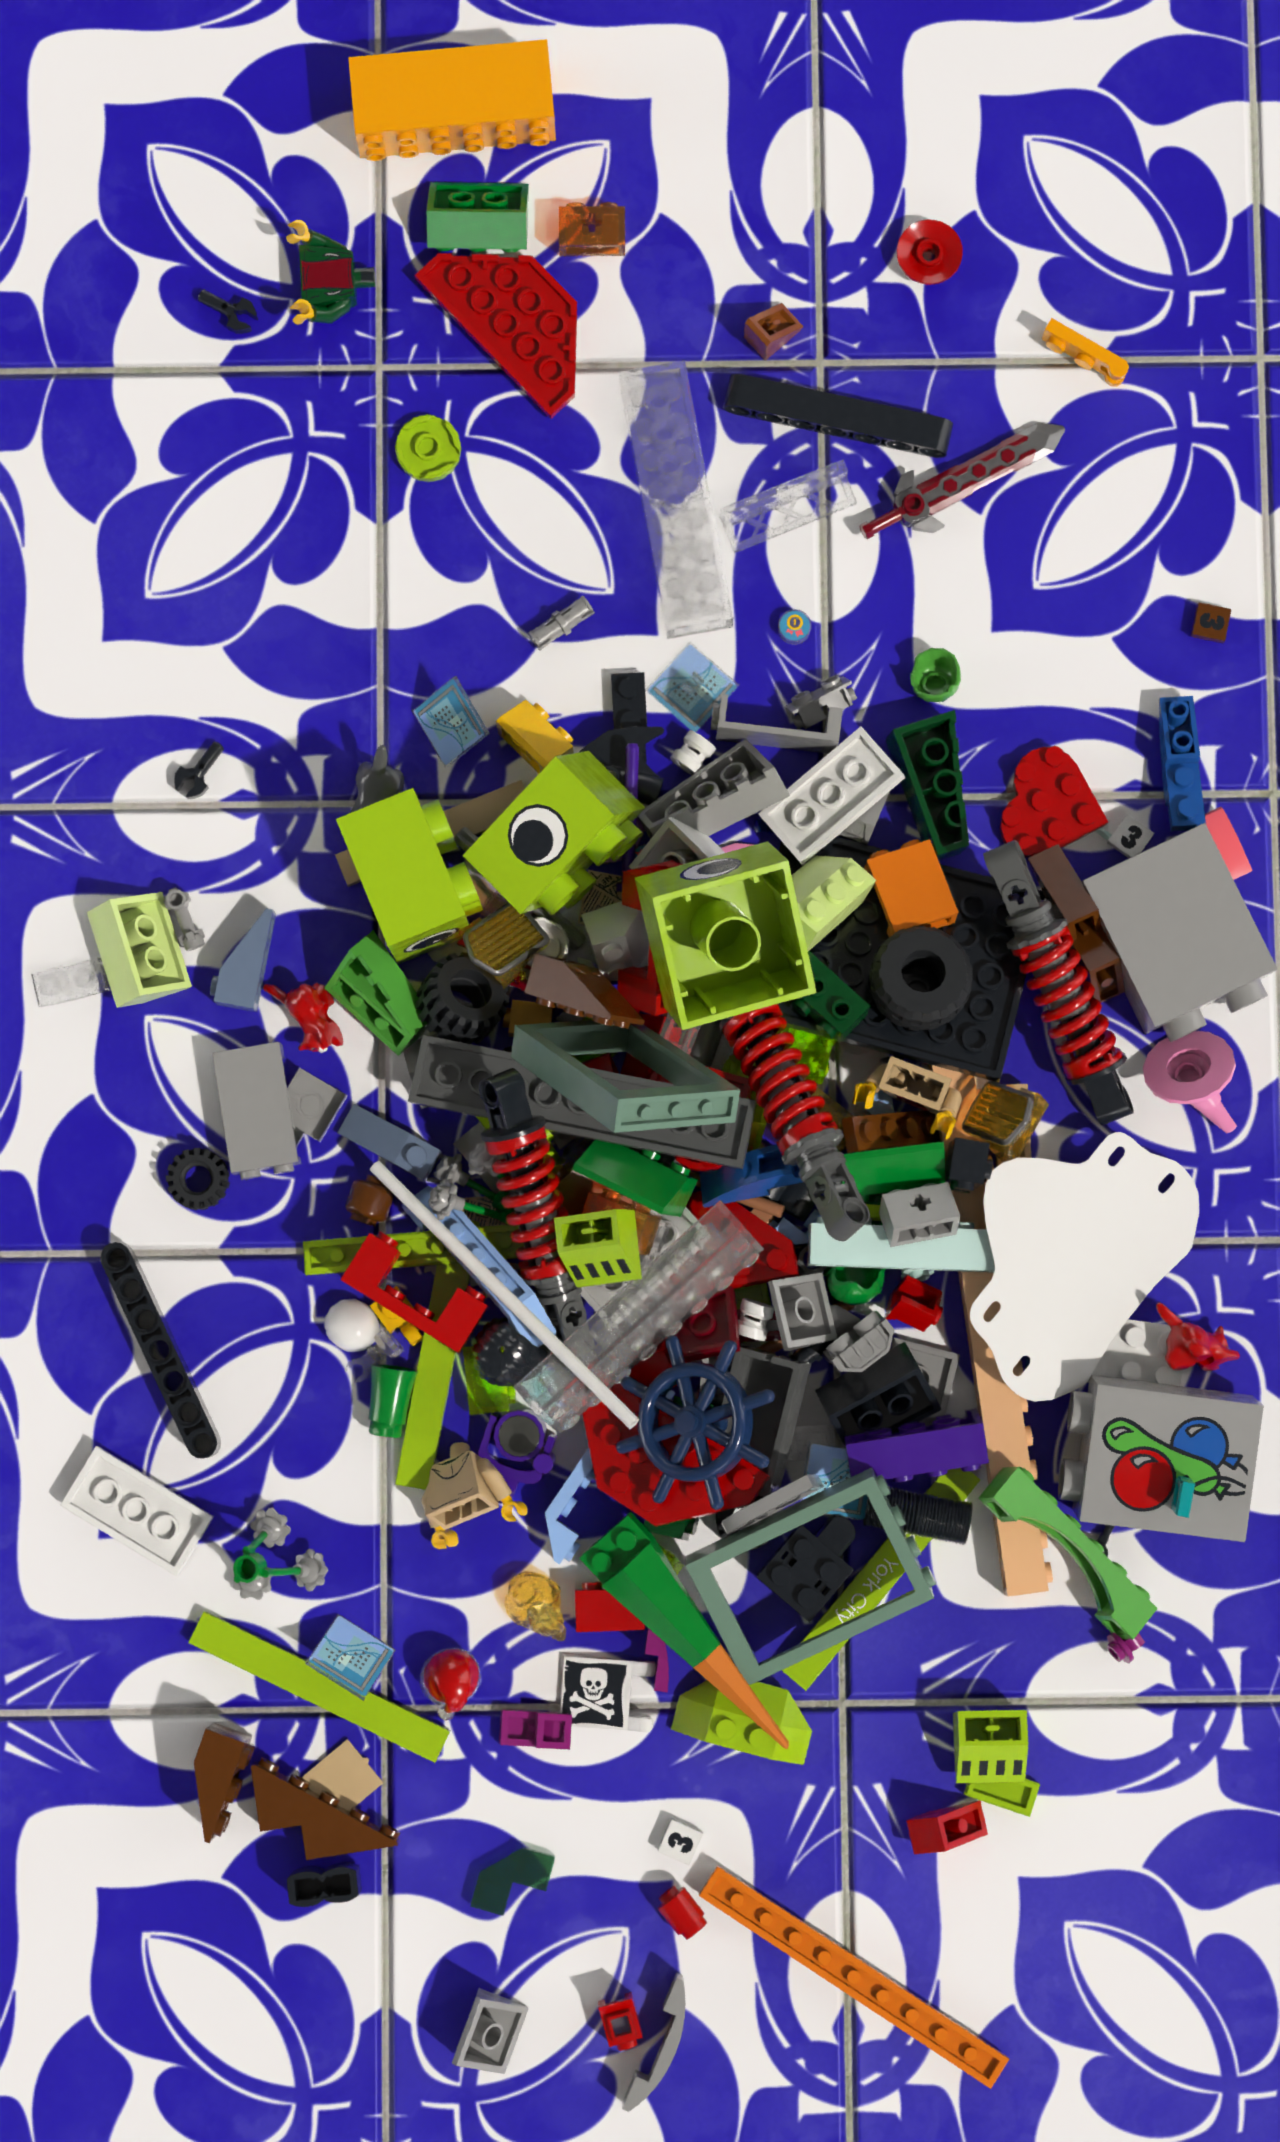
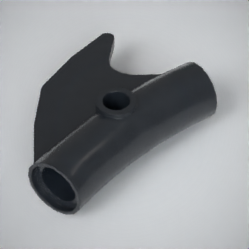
(610, 752)

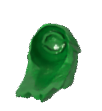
(855, 1284)

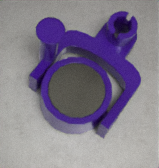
(519, 1438)

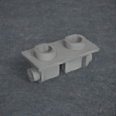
(808, 705)

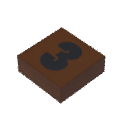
(1211, 622)

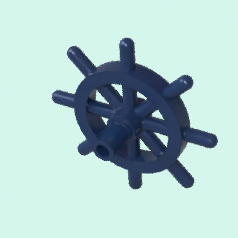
(695, 1422)

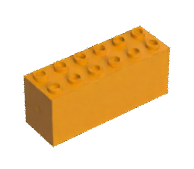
(452, 99)

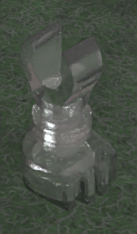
(386, 1344)

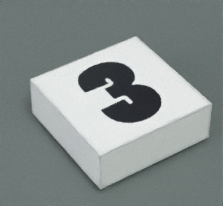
(1130, 837)
(680, 1841)

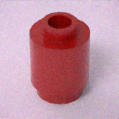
(681, 1912)

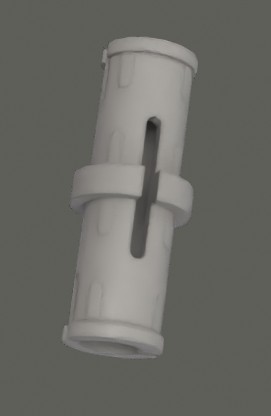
(561, 623)

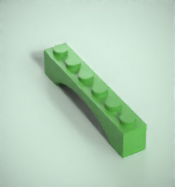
(1120, 1603)

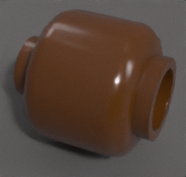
(369, 1201)

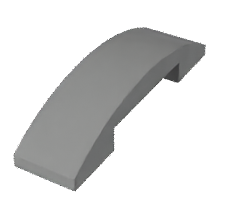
(644, 2084)

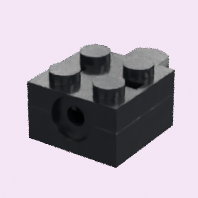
(812, 1566)

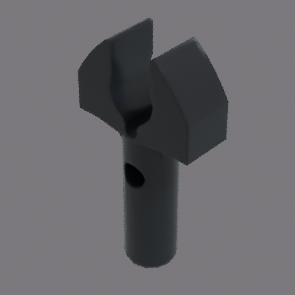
(230, 310)
(198, 772)

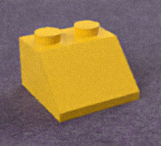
(532, 735)

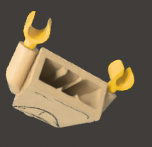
(915, 1087)
(464, 1490)

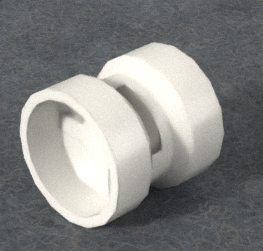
(693, 752)
(753, 1327)

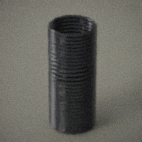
(929, 1516)

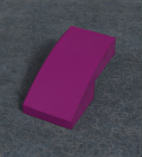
(657, 1647)
(535, 1729)

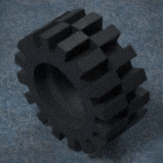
(179, 1169)

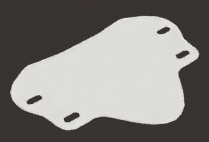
(1077, 1258)

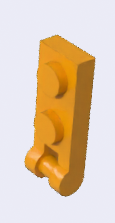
(1086, 352)

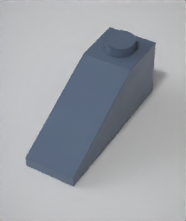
(244, 970)
(390, 1142)

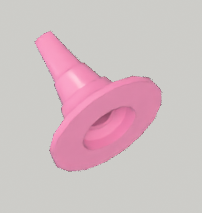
(1193, 1073)

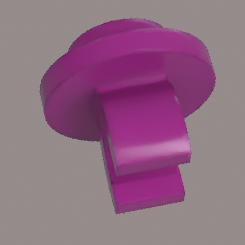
(1122, 1649)

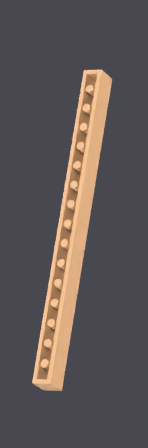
(1000, 1408)

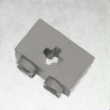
(919, 1214)

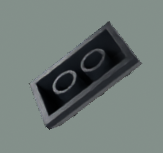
(880, 1396)

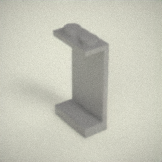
(776, 736)
(256, 1110)

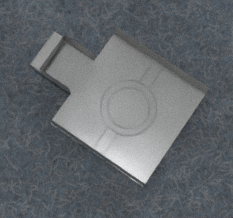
(312, 1105)

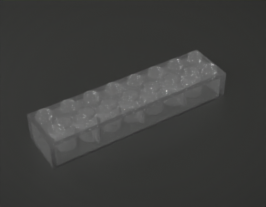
(676, 499)
(642, 1315)

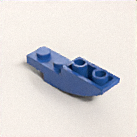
(1180, 763)
(760, 1173)

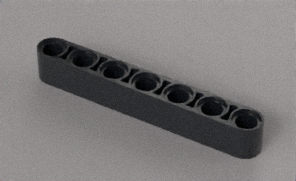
(838, 415)
(148, 1338)

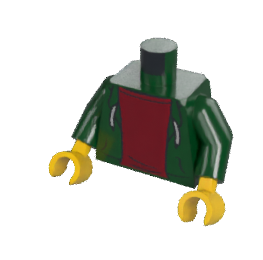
(326, 276)

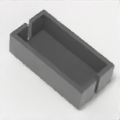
(776, 1421)

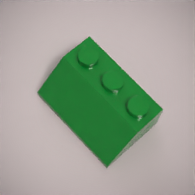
(477, 216)
(896, 1168)
(638, 1176)

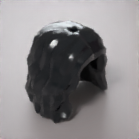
(509, 1366)

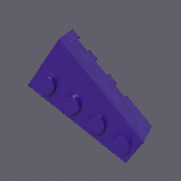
(920, 1448)

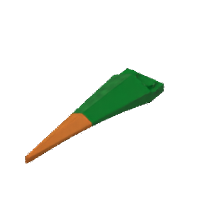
(645, 1583)

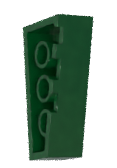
(933, 781)

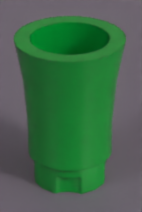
(390, 1398)

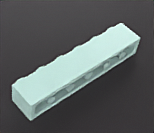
(870, 1248)

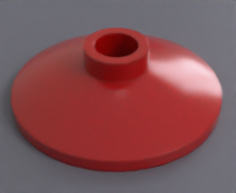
(929, 237)

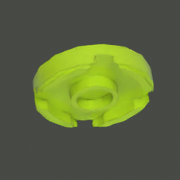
(428, 448)

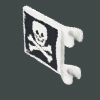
(600, 1692)

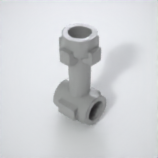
(179, 902)

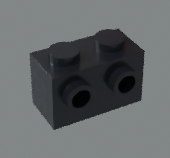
(967, 1165)

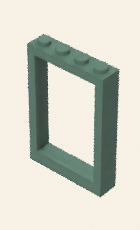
(695, 1100)
(701, 1561)

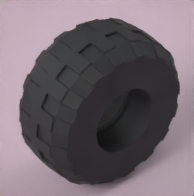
(927, 948)

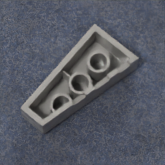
(719, 793)

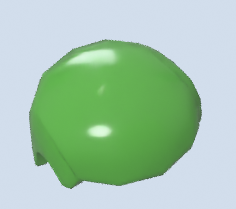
(935, 675)

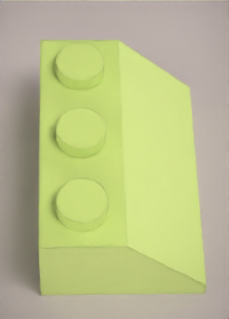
(828, 893)
(138, 948)

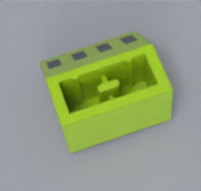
(599, 1247)
(990, 1746)

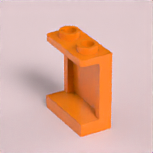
(912, 887)

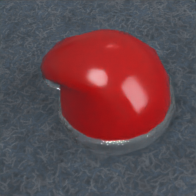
(450, 1680)

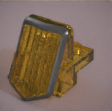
(504, 943)
(1004, 1118)

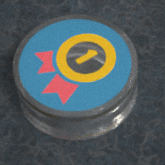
(794, 627)

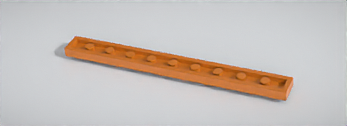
(854, 1976)

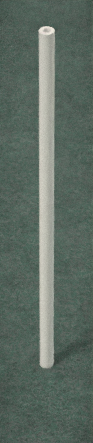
(504, 1295)

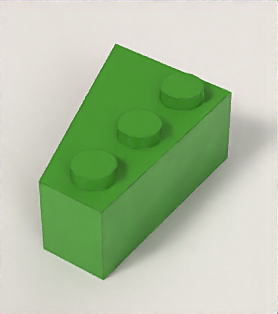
(378, 994)

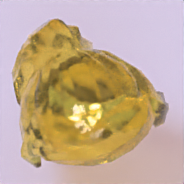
(536, 1604)

